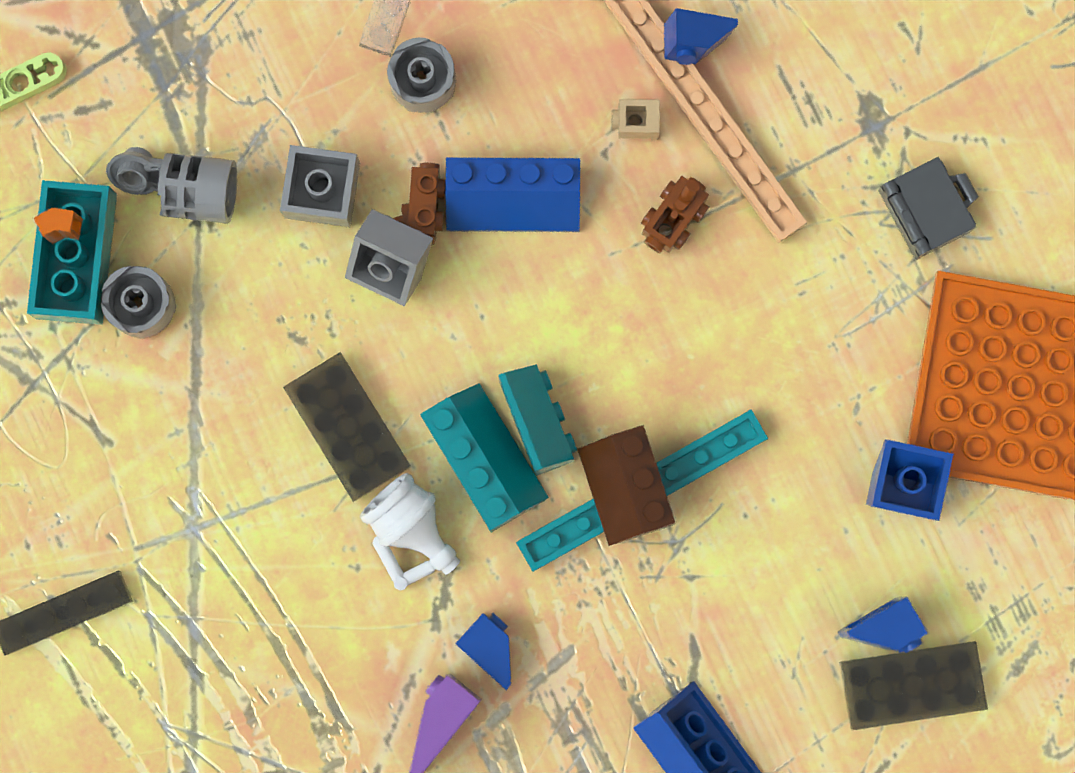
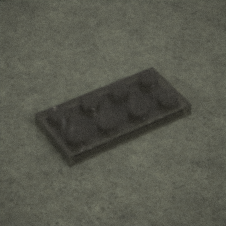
(347, 427)
(913, 685)

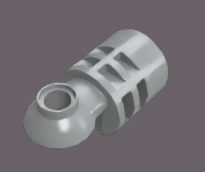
(187, 184)

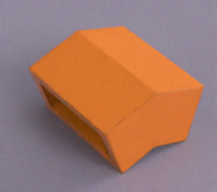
(59, 224)

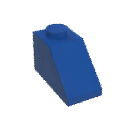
(694, 35)
(489, 647)

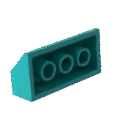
(484, 456)

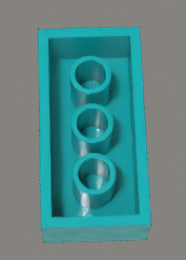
(72, 272)

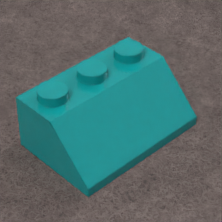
(537, 418)

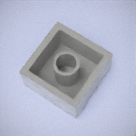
(320, 186)
(388, 257)

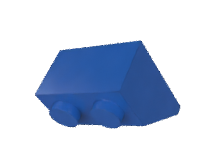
(910, 480)
(888, 627)

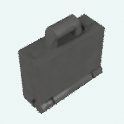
(929, 206)

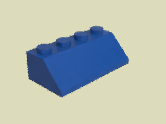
(513, 194)
(692, 737)

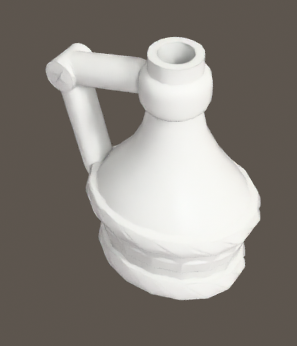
(406, 518)

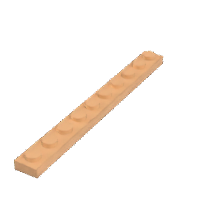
(711, 120)

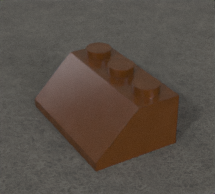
(626, 485)

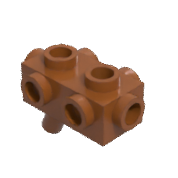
(681, 205)
(422, 209)

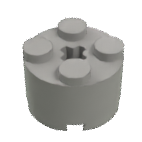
(435, 62)
(120, 308)

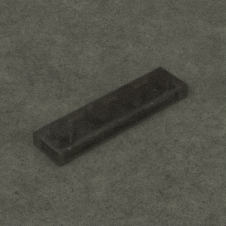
(63, 612)

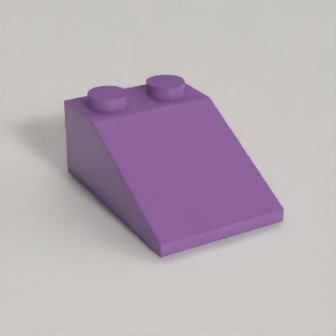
(442, 716)

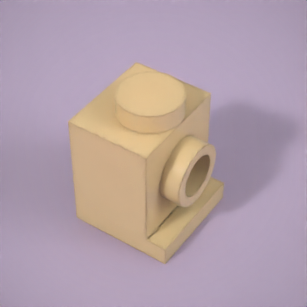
(646, 110)

